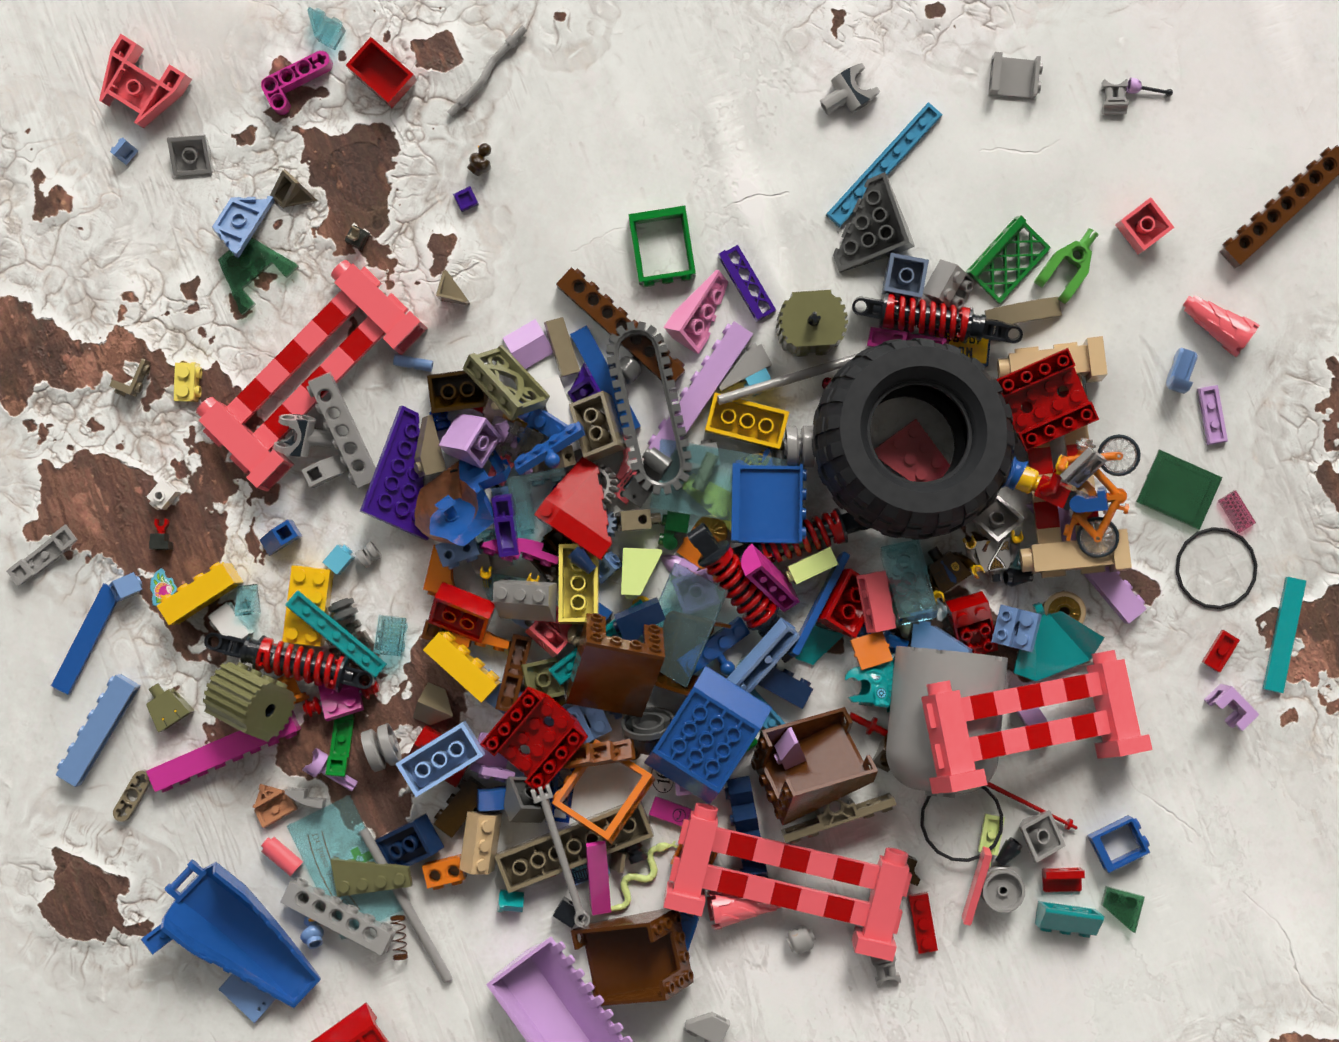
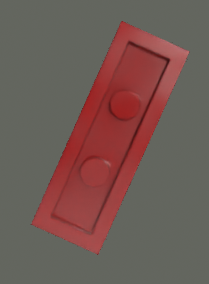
(923, 922)

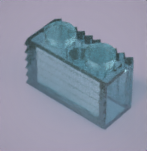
(390, 635)

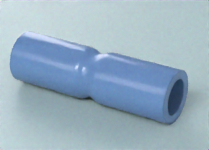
(410, 362)

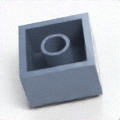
(905, 276)

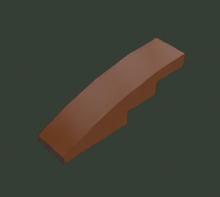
(601, 754)

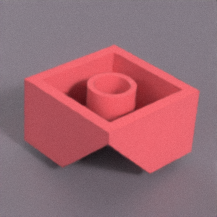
(1144, 226)

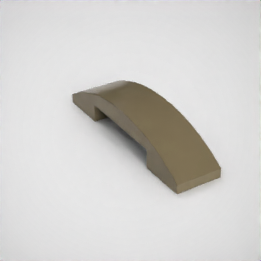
(1026, 311)

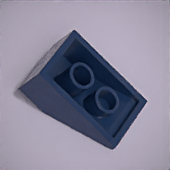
(410, 842)

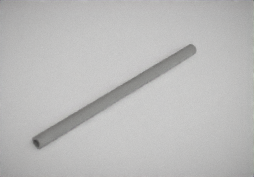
(783, 380)
(408, 910)

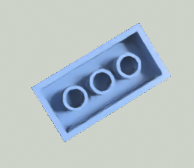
(440, 758)

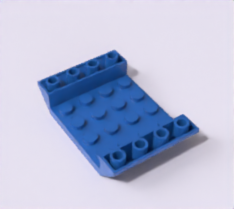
(708, 735)

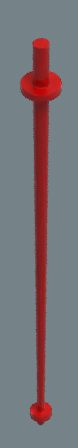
(872, 726)

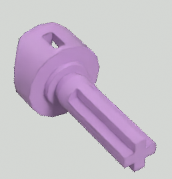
(319, 766)

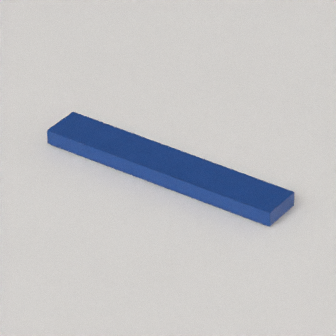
(598, 367)
(819, 604)
(85, 640)

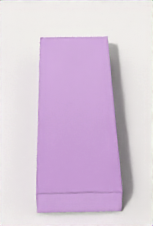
(1212, 415)

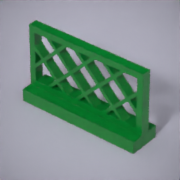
(996, 247)

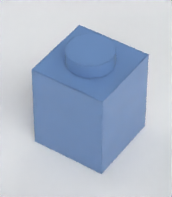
(126, 586)

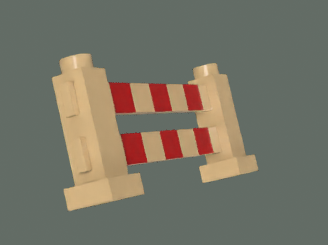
(1050, 554)

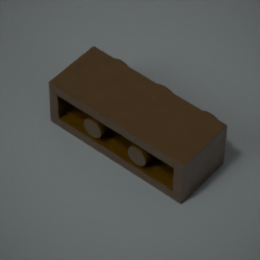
(455, 813)

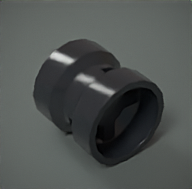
(636, 853)

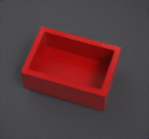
(381, 72)

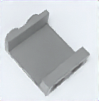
(1014, 76)

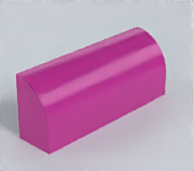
(768, 578)

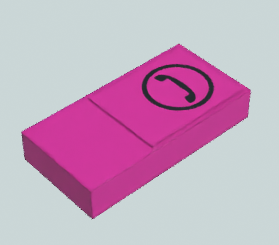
(669, 811)

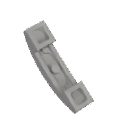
(42, 556)

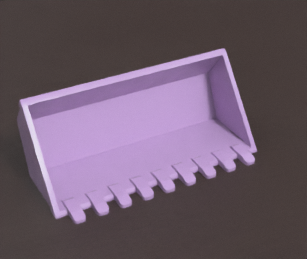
(551, 1000)

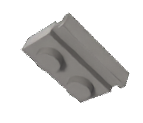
(1083, 467)

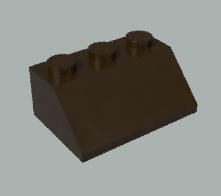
(454, 392)

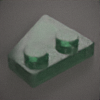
(1124, 906)

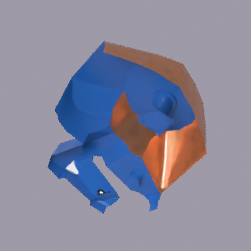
(455, 504)

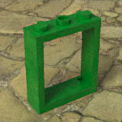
(658, 215)

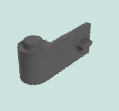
(655, 466)

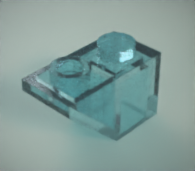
(325, 29)

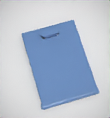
(246, 997)

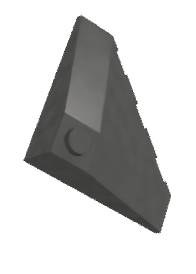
(875, 228)

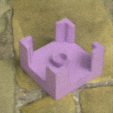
(1243, 711)

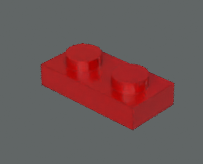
(1220, 651)

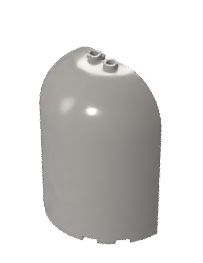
(908, 737)

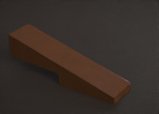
(513, 672)

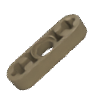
(130, 810)

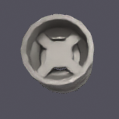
(368, 554)

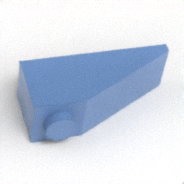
(935, 638)

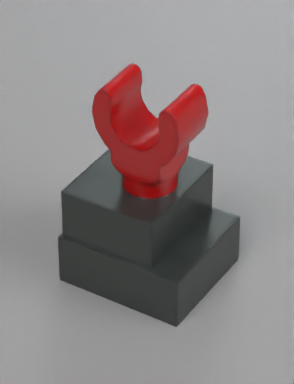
(160, 540)

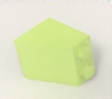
(636, 570)

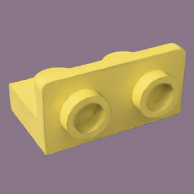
(187, 382)

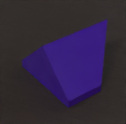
(583, 385)

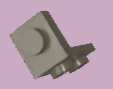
(136, 384)

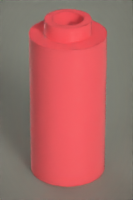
(281, 855)

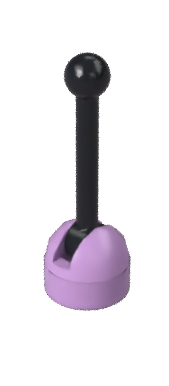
(1135, 86)

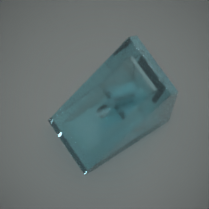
(247, 600)

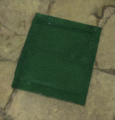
(1179, 489)

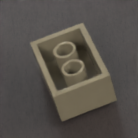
(600, 424)

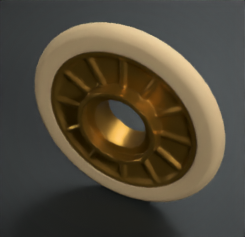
(1069, 600)

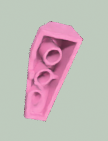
(694, 316)

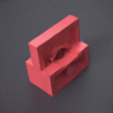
(547, 635)

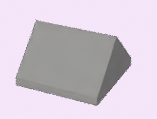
(1041, 835)

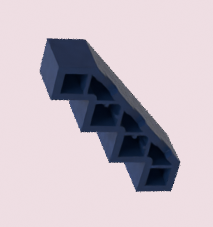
(744, 818)

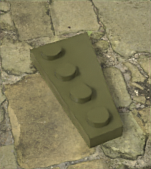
(359, 877)

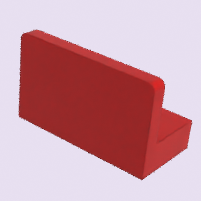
(1062, 879)

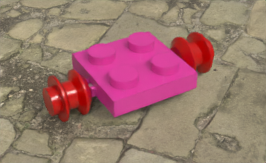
(339, 704)

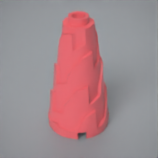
(1223, 325)
(732, 909)

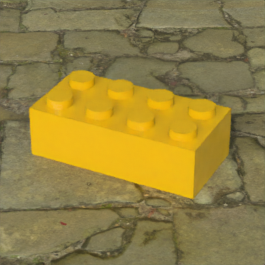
(748, 422)
(317, 587)
(200, 593)
(462, 666)

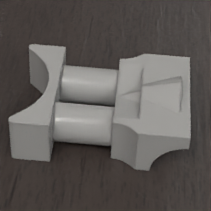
(1117, 104)
(880, 964)

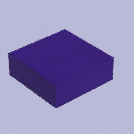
(466, 199)

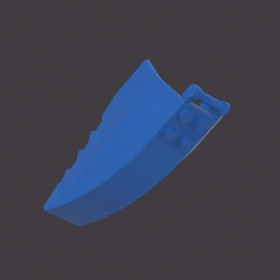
(231, 928)

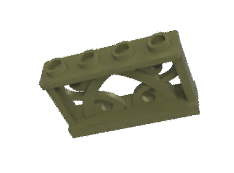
(505, 397)

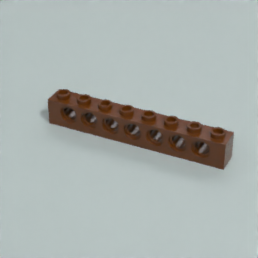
(1236, 254)
(567, 285)

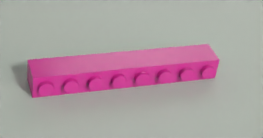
(213, 755)

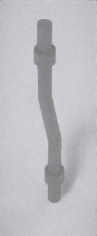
(511, 42)

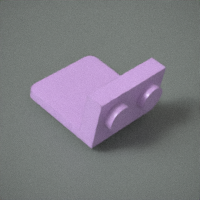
(490, 765)

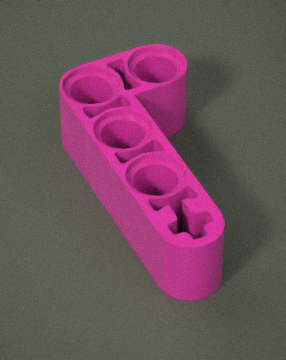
(298, 79)

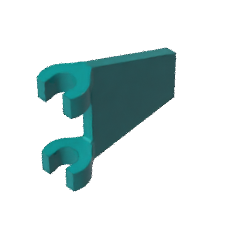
(818, 644)

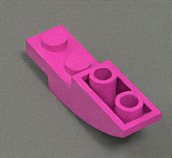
(527, 548)

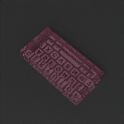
(1236, 511)

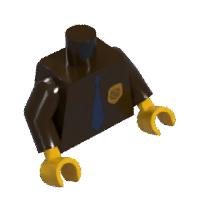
(949, 570)

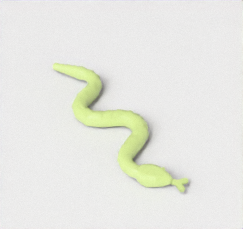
(660, 847)

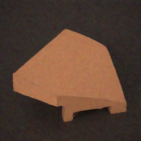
(272, 805)

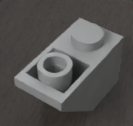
(324, 471)
(709, 1026)

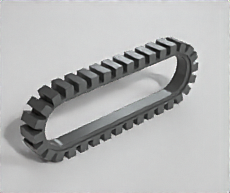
(670, 397)

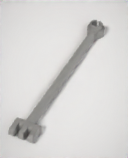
(543, 798)

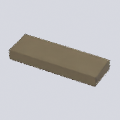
(562, 347)

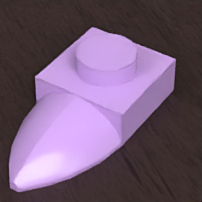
(669, 560)

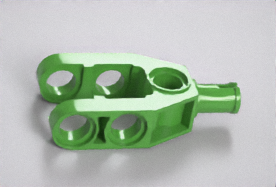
(1082, 265)

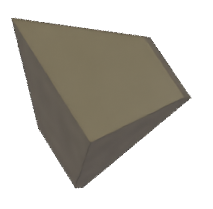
(290, 192)
(449, 291)
(433, 705)

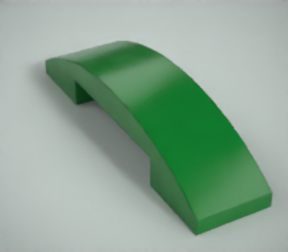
(340, 746)

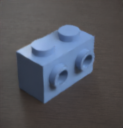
(452, 554)

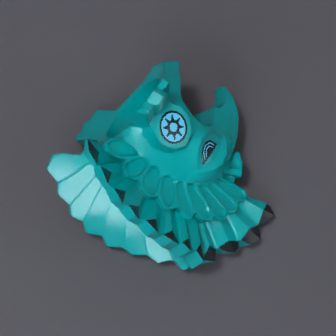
(875, 684)

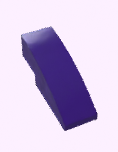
(505, 525)

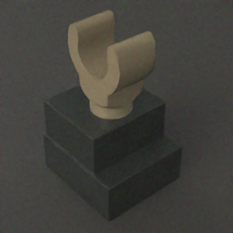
(357, 237)

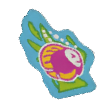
(161, 586)

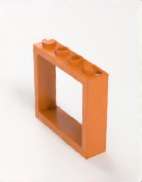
(623, 814)

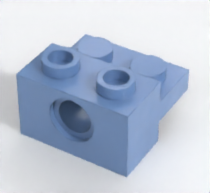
(1016, 628)
(596, 718)

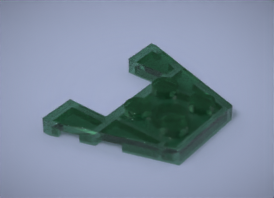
(250, 264)

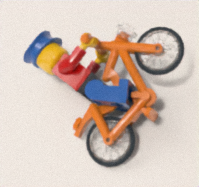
(1096, 535)

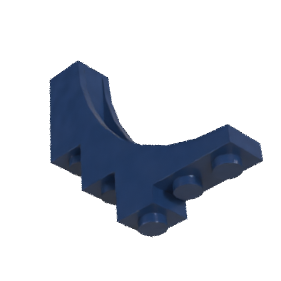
(631, 622)

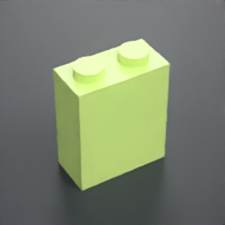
(811, 565)

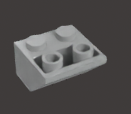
(949, 285)

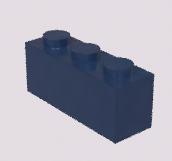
(786, 686)

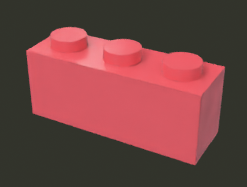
(876, 601)

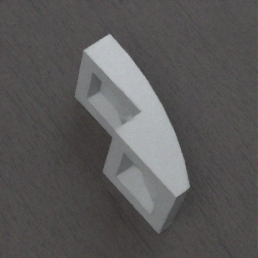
(300, 795)

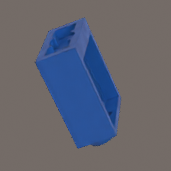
(1101, 852)

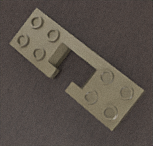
(845, 814)

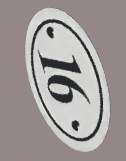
(661, 785)

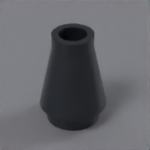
(1016, 577)
(1009, 850)

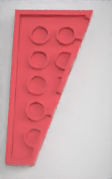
(913, 454)

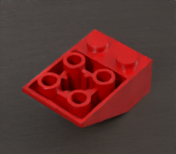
(972, 622)

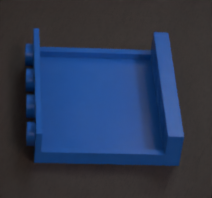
(768, 504)

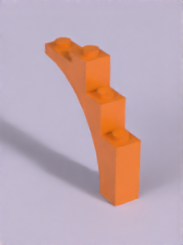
(435, 576)

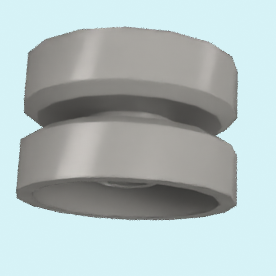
(798, 446)
(381, 747)
(1012, 892)

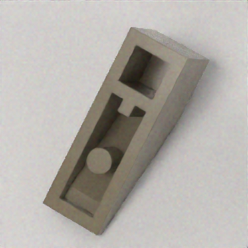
(428, 452)

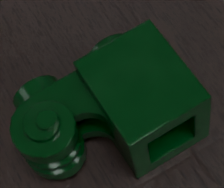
(673, 523)

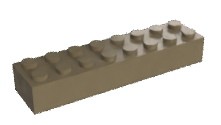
(538, 857)

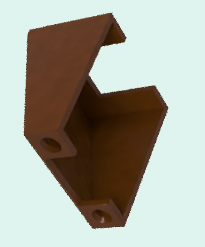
(615, 671)
(830, 769)
(636, 957)

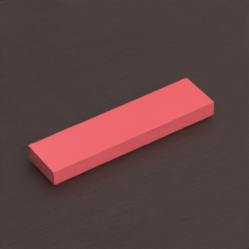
(976, 886)

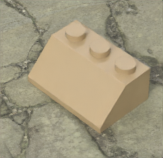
(480, 842)

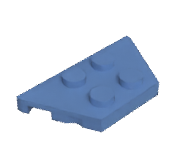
(240, 221)

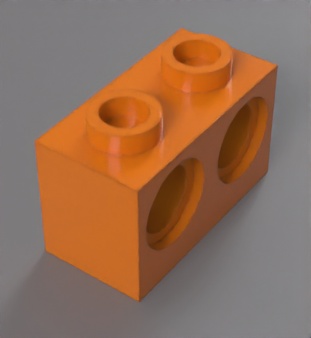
(443, 867)

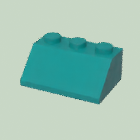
(1068, 919)

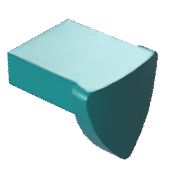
(510, 901)

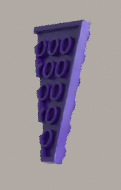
(395, 483)

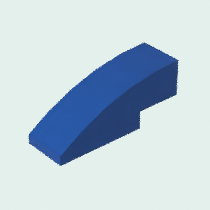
(491, 798)

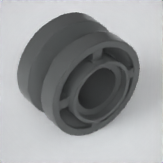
(343, 609)

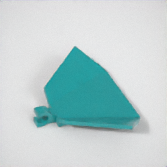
(1058, 646)

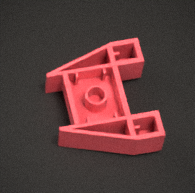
(138, 88)

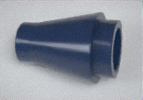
(582, 560)

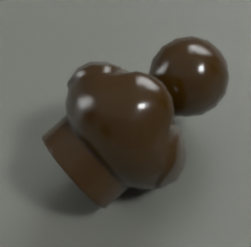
(478, 162)

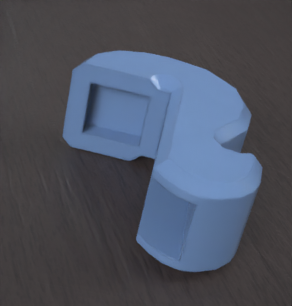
(1181, 371)

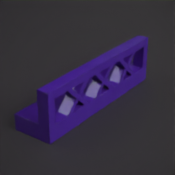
(741, 286)

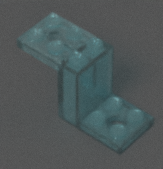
(523, 502)

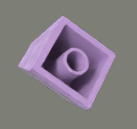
(470, 439)

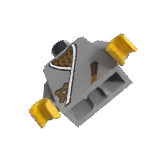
(994, 556)

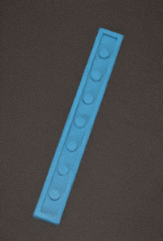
(885, 162)

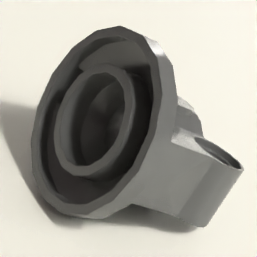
(646, 729)

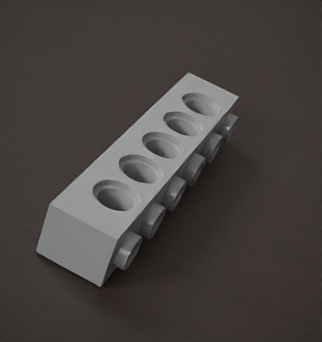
(328, 383)
(294, 899)

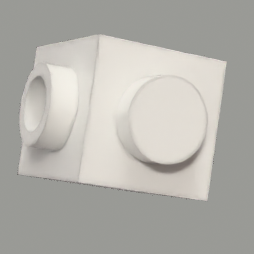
(163, 495)

